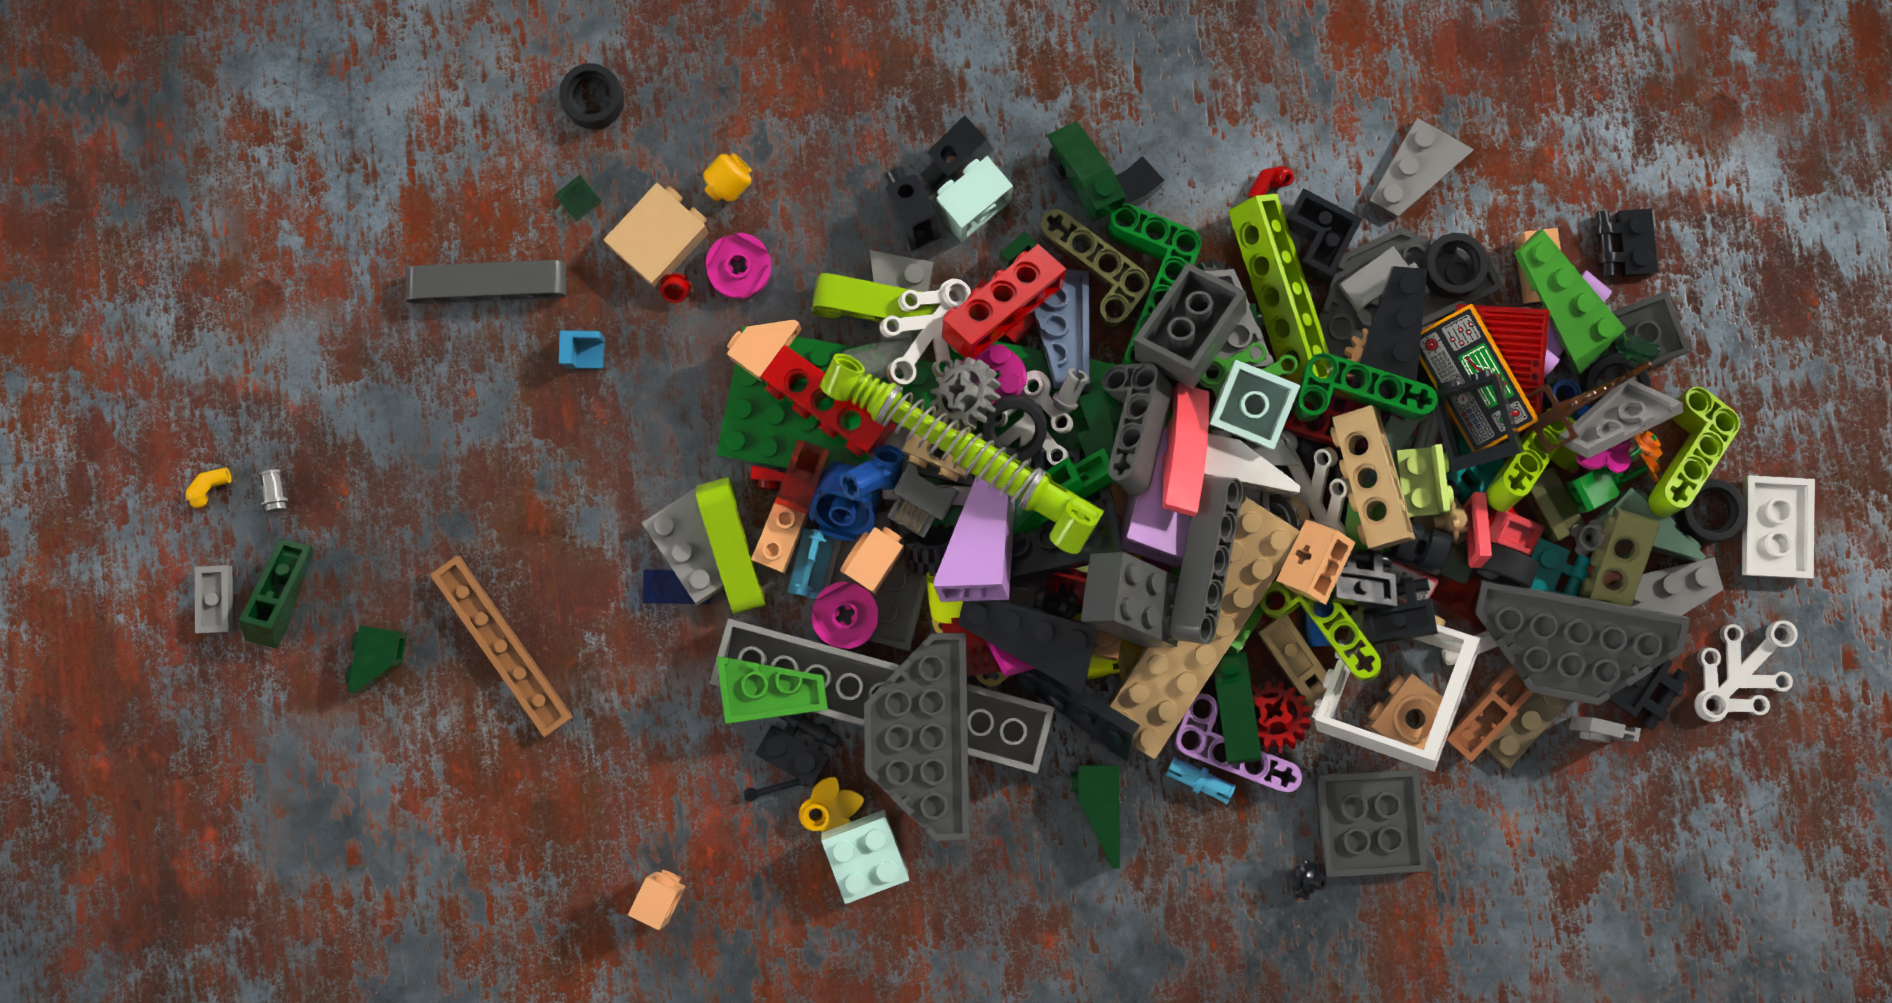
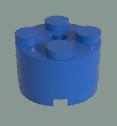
(838, 514)

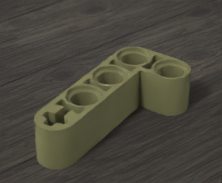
(1089, 262)

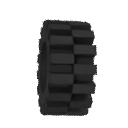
(926, 553)

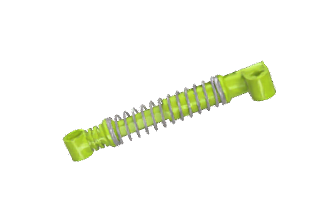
(1032, 488)

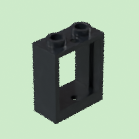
(1450, 389)

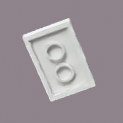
(1778, 527)

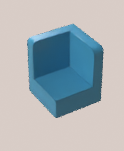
(581, 349)

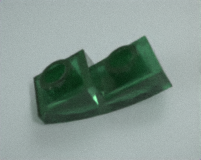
(1637, 349)

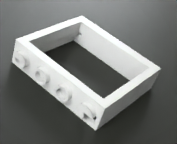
(1335, 680)

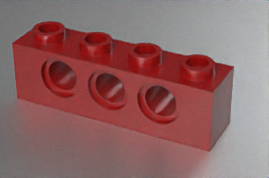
(972, 337)
(788, 369)

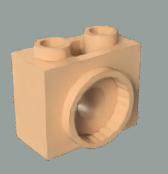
(873, 558)
(1405, 694)

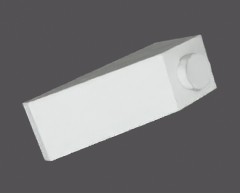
(1236, 460)

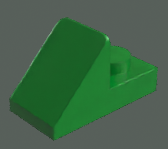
(1592, 489)

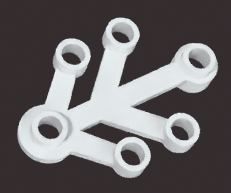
(930, 329)
(1025, 426)
(1313, 491)
(1740, 674)

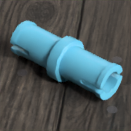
(1200, 780)

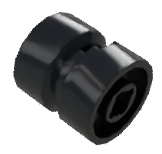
(1431, 551)

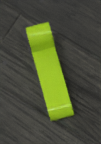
(861, 299)
(1701, 423)
(1523, 469)
(730, 545)
(1328, 627)

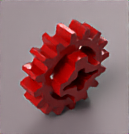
(1283, 729)

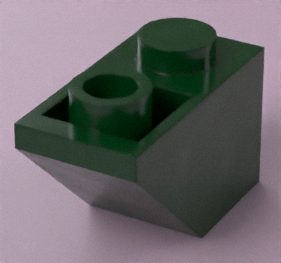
(375, 657)

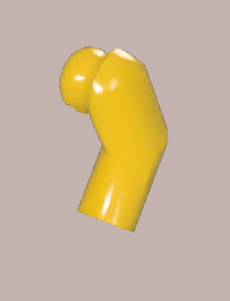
(203, 482)

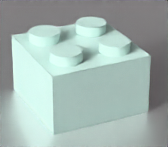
(973, 198)
(1253, 404)
(864, 856)

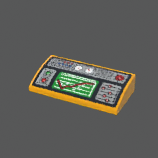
(1463, 347)

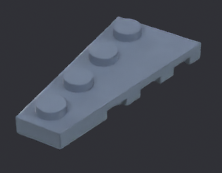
(1065, 327)

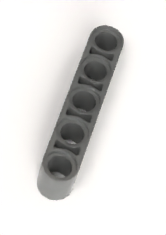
(486, 282)
(1206, 561)

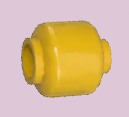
(727, 178)

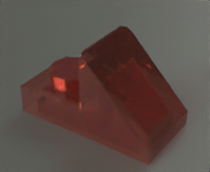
(802, 477)
(1458, 599)

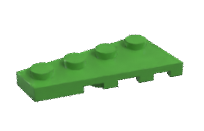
(1576, 311)

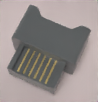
(919, 502)

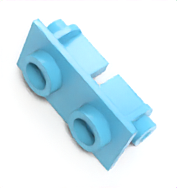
(811, 563)

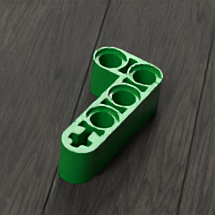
(1368, 392)

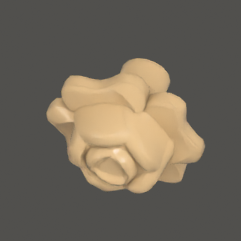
(1453, 521)

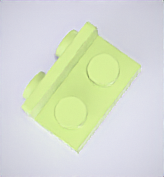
(1424, 480)

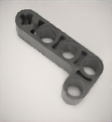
(1145, 403)

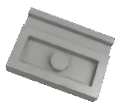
(1600, 730)

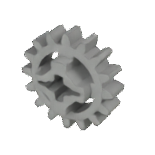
(965, 395)

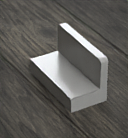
(1369, 281)

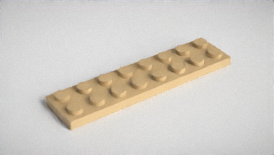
(1170, 678)

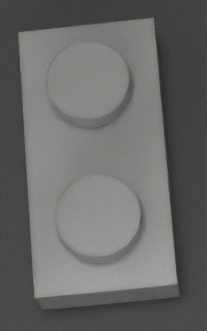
(213, 599)

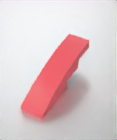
(1187, 449)

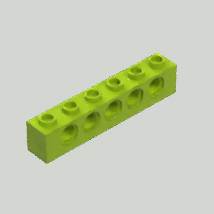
(1279, 283)

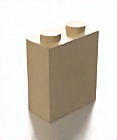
(657, 234)

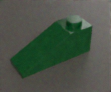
(1087, 171)
(275, 594)
(1237, 709)
(1099, 798)

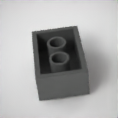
(1190, 325)
(1130, 599)

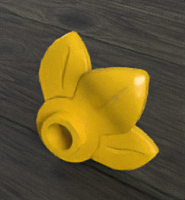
(834, 804)

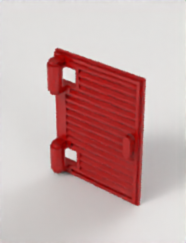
(1522, 340)

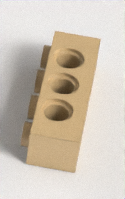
(1396, 525)

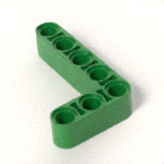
(1163, 249)

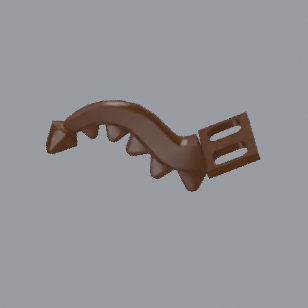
(1566, 408)

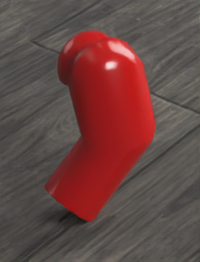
(1271, 179)

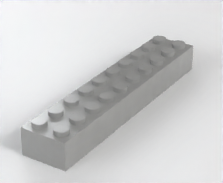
(998, 724)

